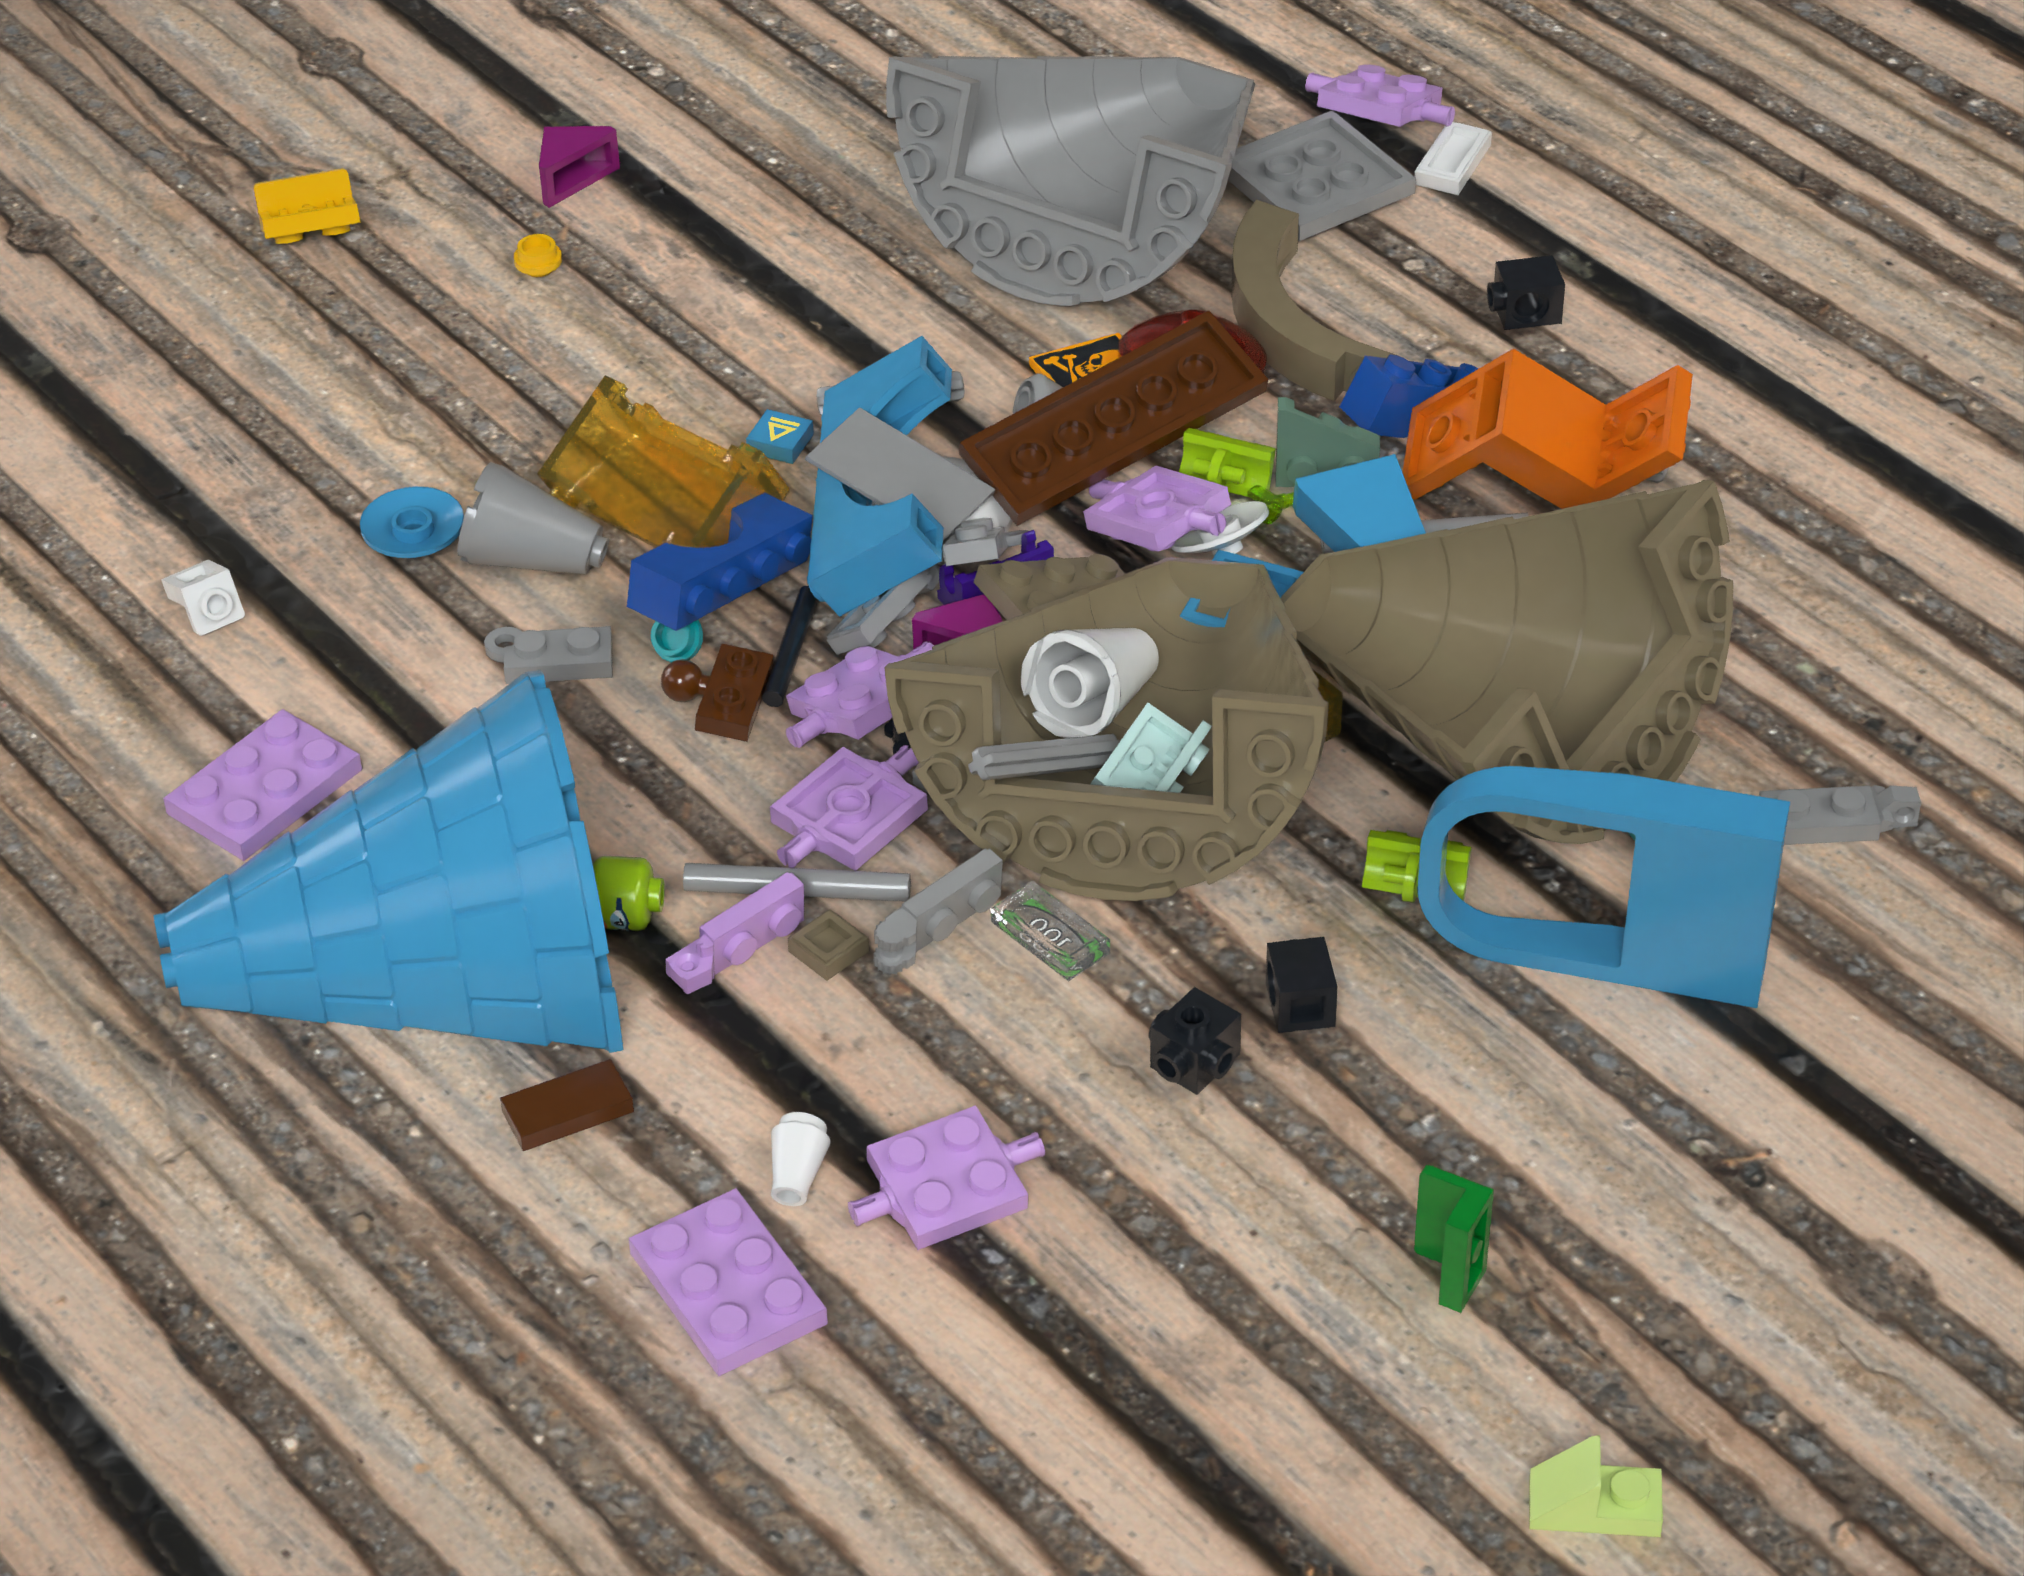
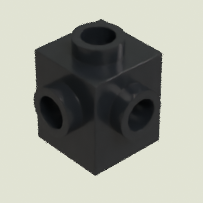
(1195, 1041)

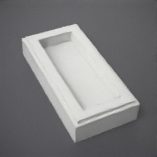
(1453, 158)

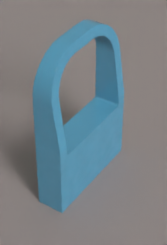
(1695, 893)

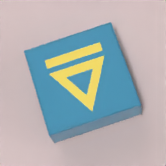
(781, 435)

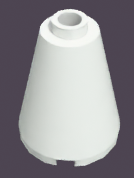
(1086, 677)

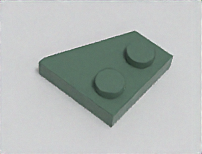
(1317, 444)

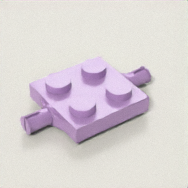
(1381, 96)
(1157, 508)
(845, 697)
(848, 808)
(946, 1177)

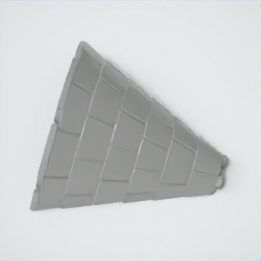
(1066, 168)

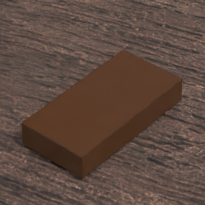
(567, 1105)

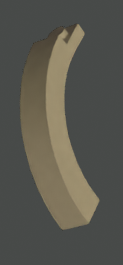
(1292, 339)

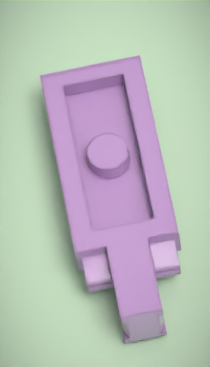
(739, 932)

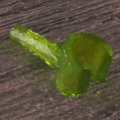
(1274, 502)

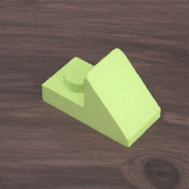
(1583, 1496)

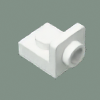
(207, 596)

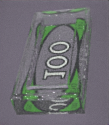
(1050, 930)

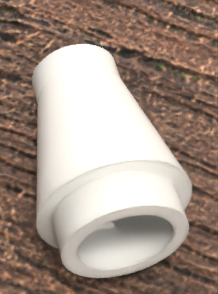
(797, 1153)

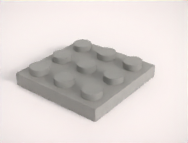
(1320, 172)

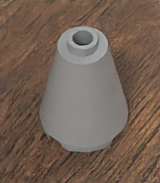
(527, 528)

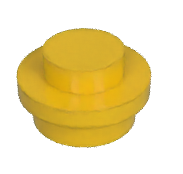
(537, 255)

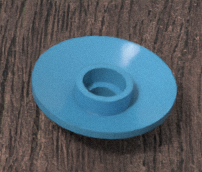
(411, 522)

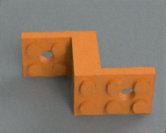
(1547, 432)

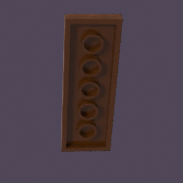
(1113, 417)

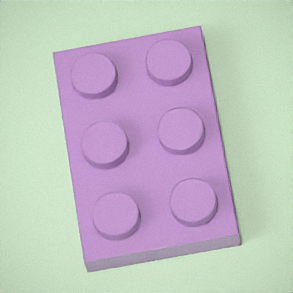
(262, 784)
(728, 1281)

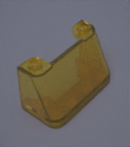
(653, 475)

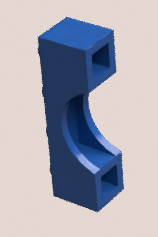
(687, 583)

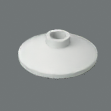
(1240, 522)

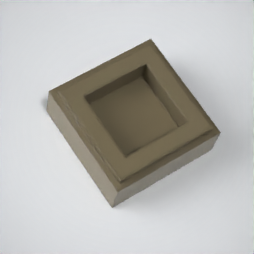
(828, 944)

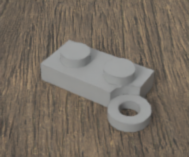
(979, 542)
(557, 653)

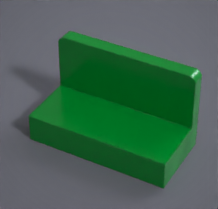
(1454, 1231)

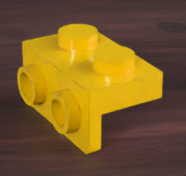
(306, 204)

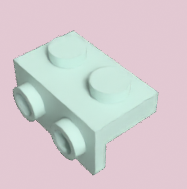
(1154, 754)

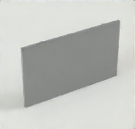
(891, 466)

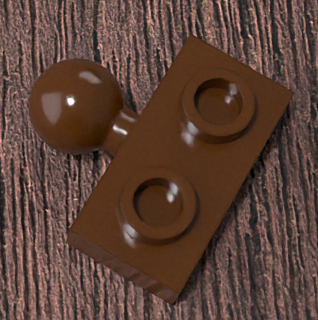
(729, 694)

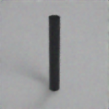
(790, 648)

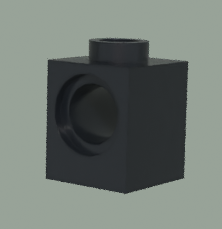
(1527, 292)
(1301, 984)

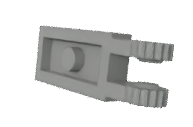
(937, 911)

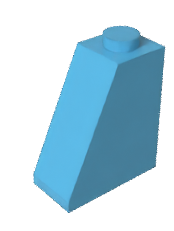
(1358, 504)

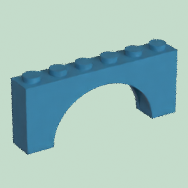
(867, 547)

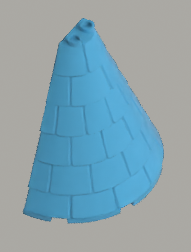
(422, 899)

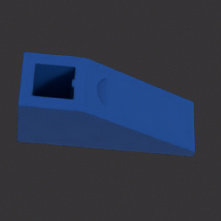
(1391, 386)

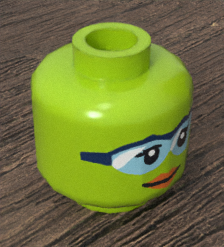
(627, 892)

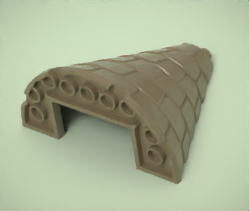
(1535, 637)
(1122, 840)

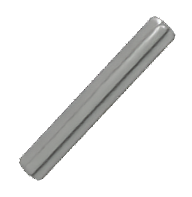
(1042, 757)

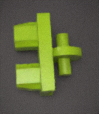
(1227, 461)
(1394, 864)

